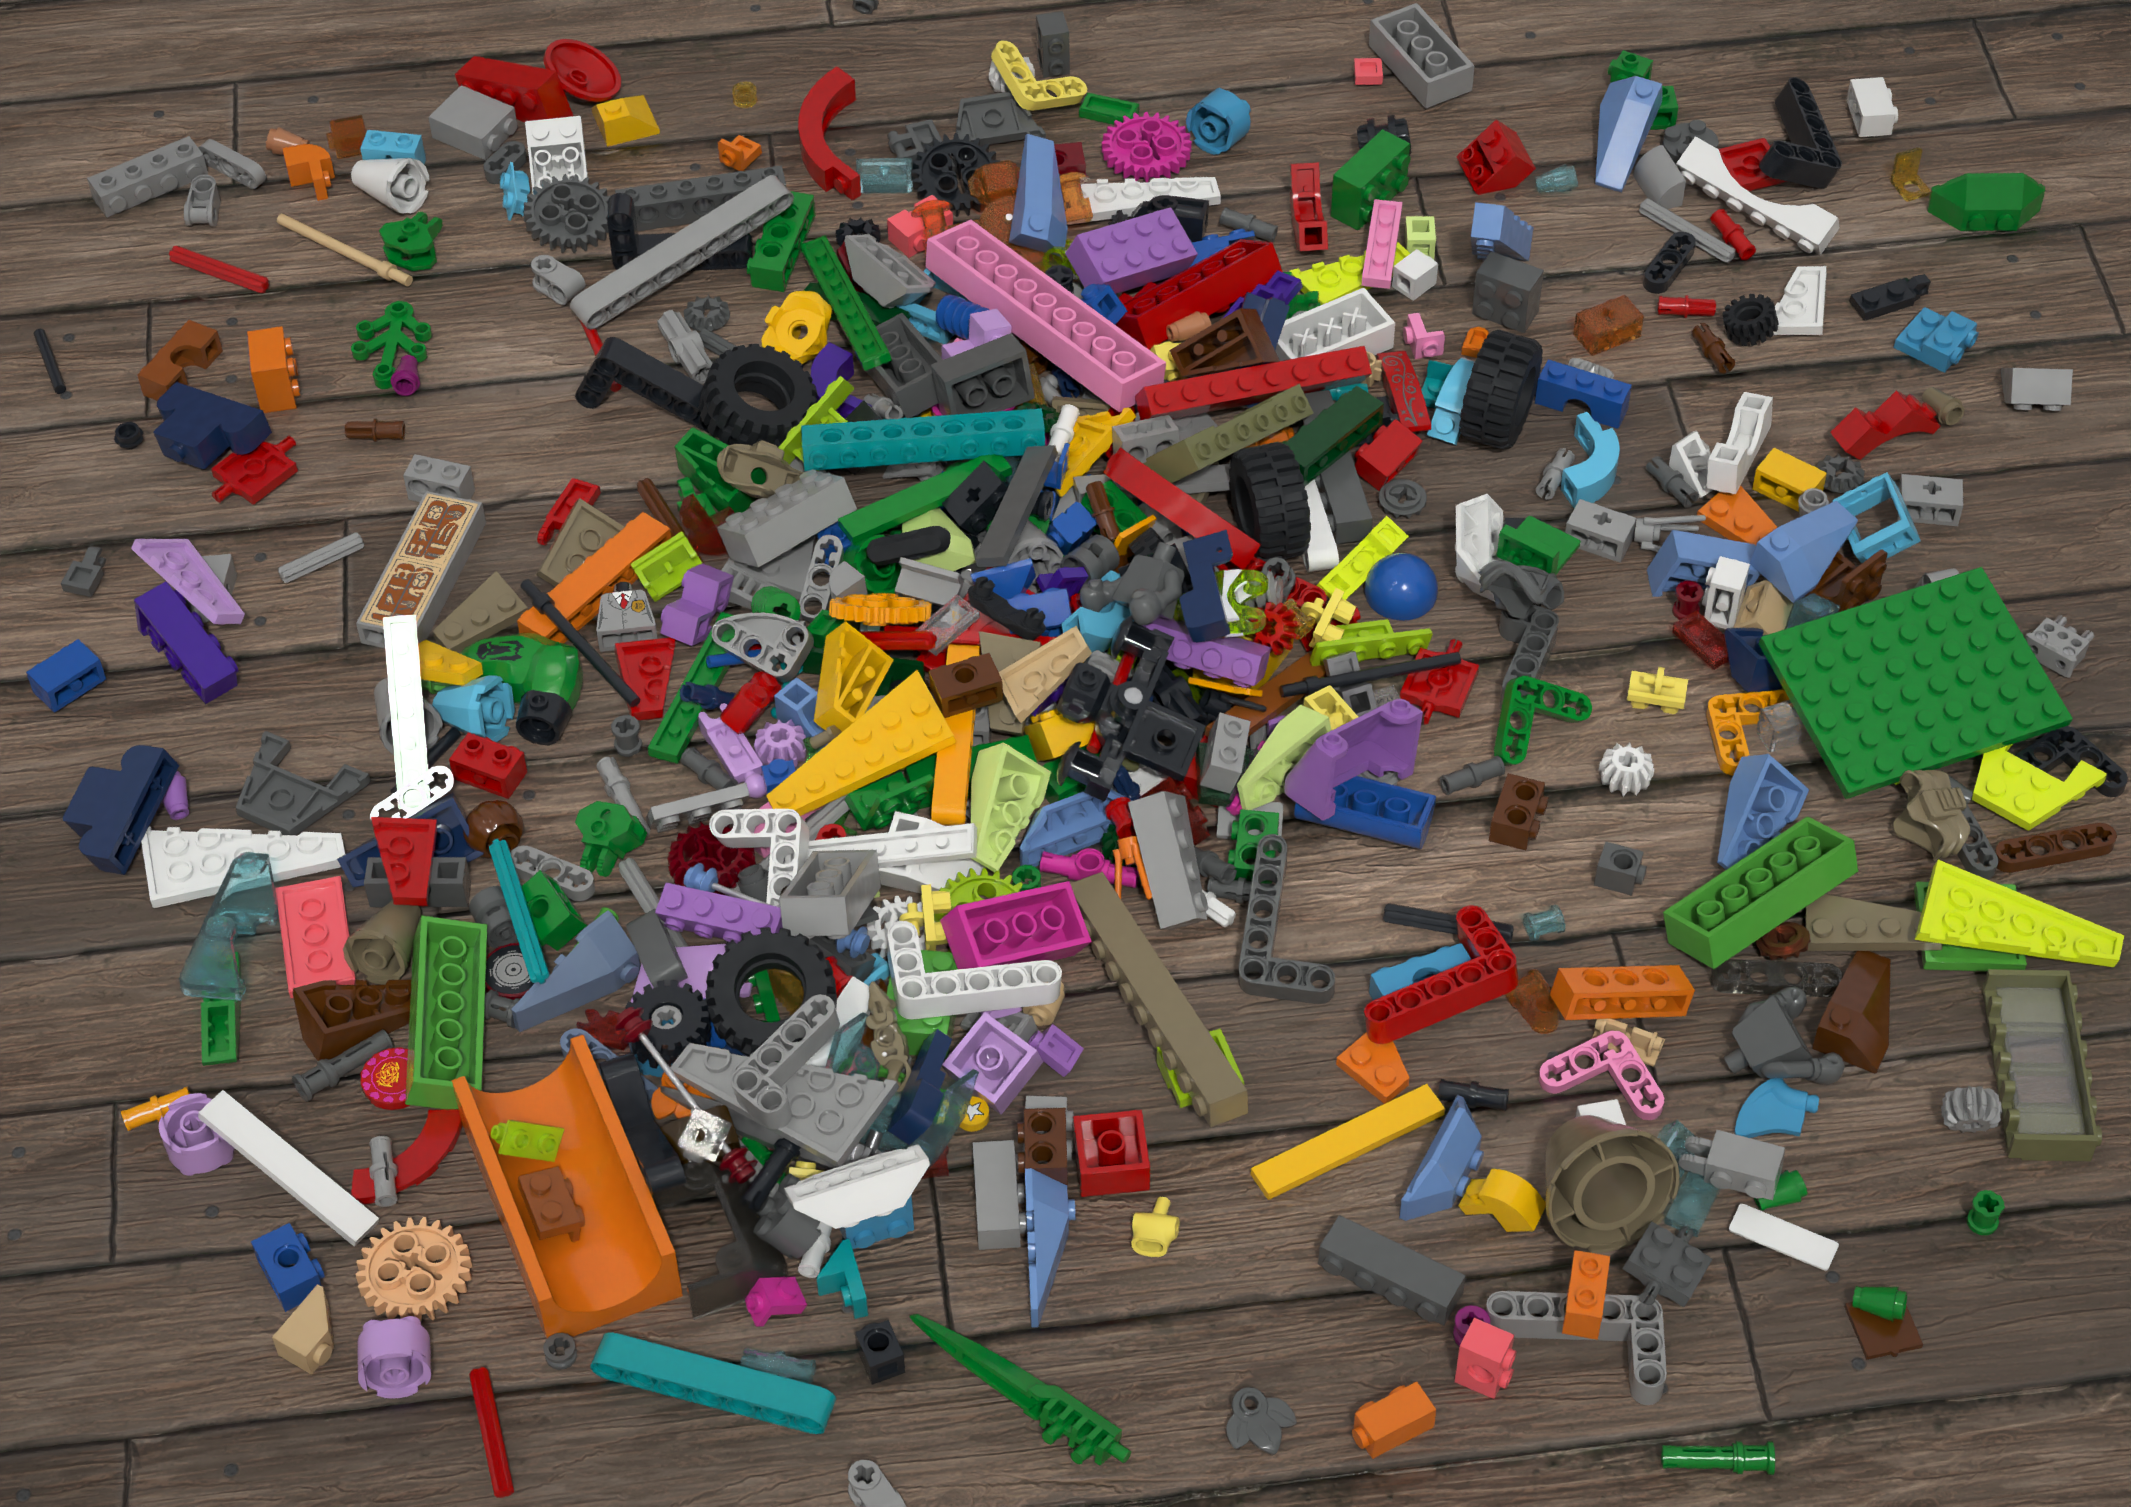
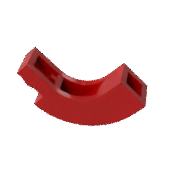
(1306, 207)

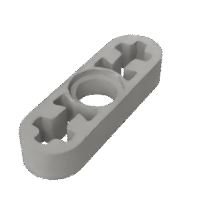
(232, 164)
(545, 861)

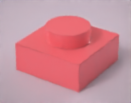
(1368, 71)

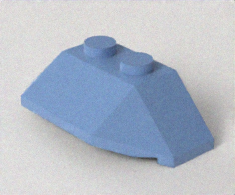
(1066, 827)
(1445, 1166)

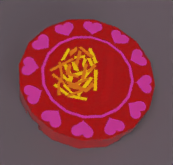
(385, 1078)

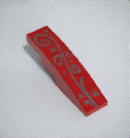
(1404, 391)

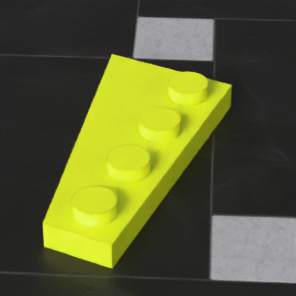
(1339, 277)

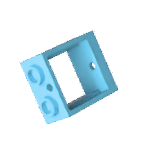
(922, 315)
(1890, 539)

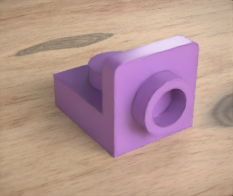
(1056, 1049)

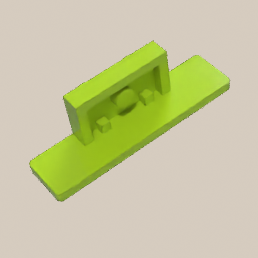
(819, 413)
(1372, 641)

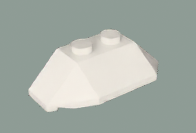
(1477, 539)
(860, 1188)

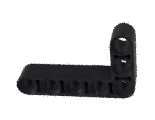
(1812, 154)
(628, 244)
(642, 375)
(650, 1147)

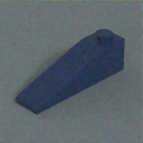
(1748, 661)
(449, 839)

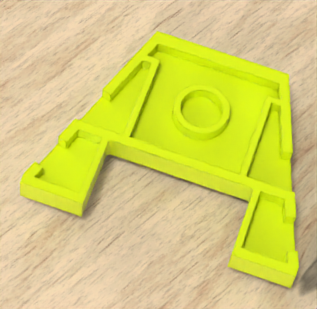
(2026, 792)

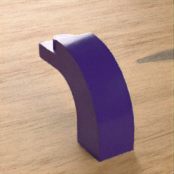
(828, 367)

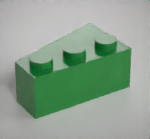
(698, 461)

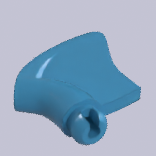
(1775, 1109)

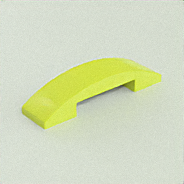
(1356, 565)

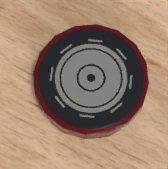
(507, 972)

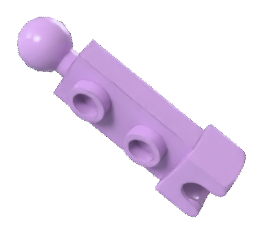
(734, 753)

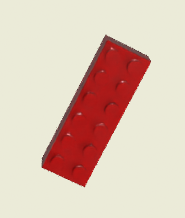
(1201, 288)

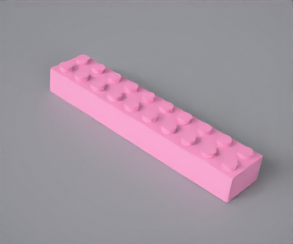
(1044, 314)

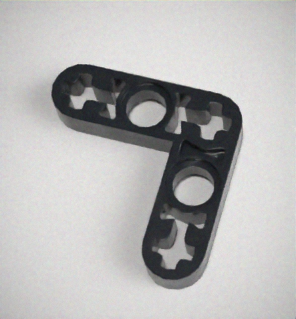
(2071, 753)

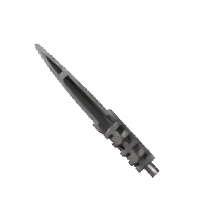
(754, 1131)

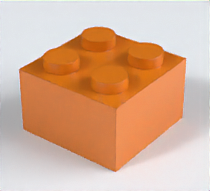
(273, 369)

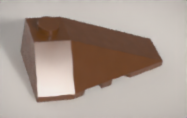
(1858, 1014)
(344, 1015)

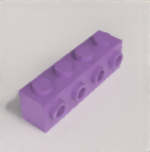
(1220, 657)
(714, 914)

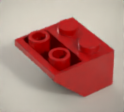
(1495, 160)

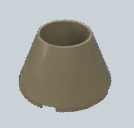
(1606, 1183)

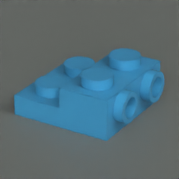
(1937, 338)

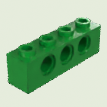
(780, 244)

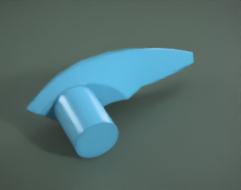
(880, 970)

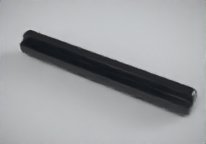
(1433, 920)

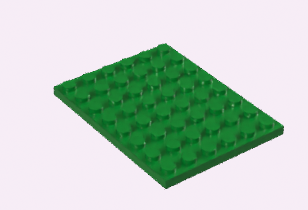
(1914, 682)

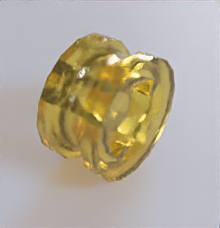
(744, 94)

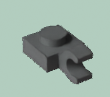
(85, 576)

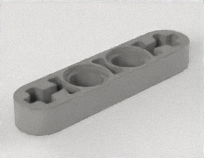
(811, 590)

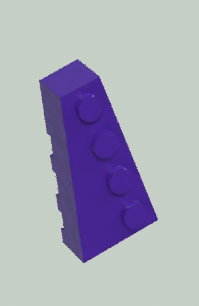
(185, 642)

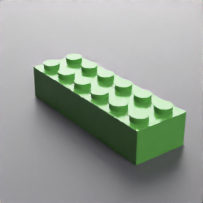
(1760, 892)
(445, 1010)

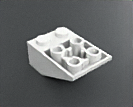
(556, 149)
(934, 873)

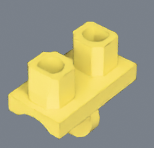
(1337, 609)
(1657, 690)
(932, 903)

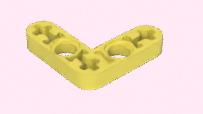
(1029, 92)

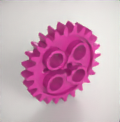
(1146, 146)

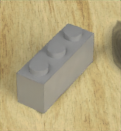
(998, 1195)

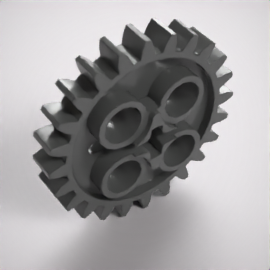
(567, 213)

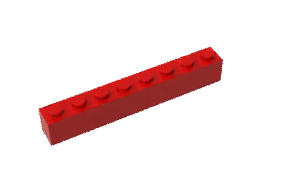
(1253, 384)

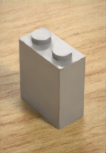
(473, 122)

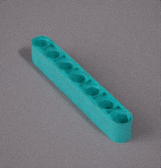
(713, 1383)

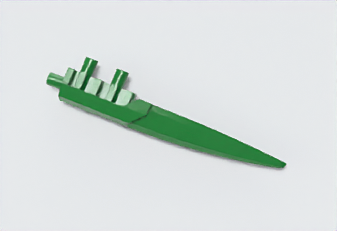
(1040, 1401)

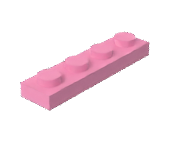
(1382, 244)

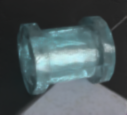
(1544, 922)

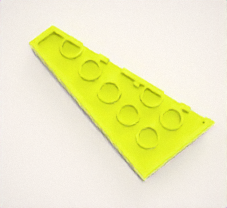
(1988, 916)

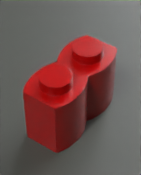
(750, 702)

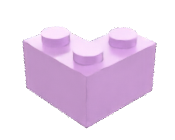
(983, 328)

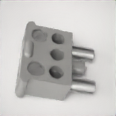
(2059, 646)

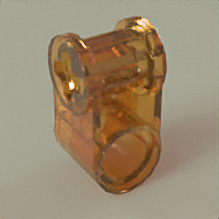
(1534, 1002)

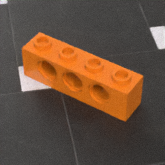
(1622, 992)

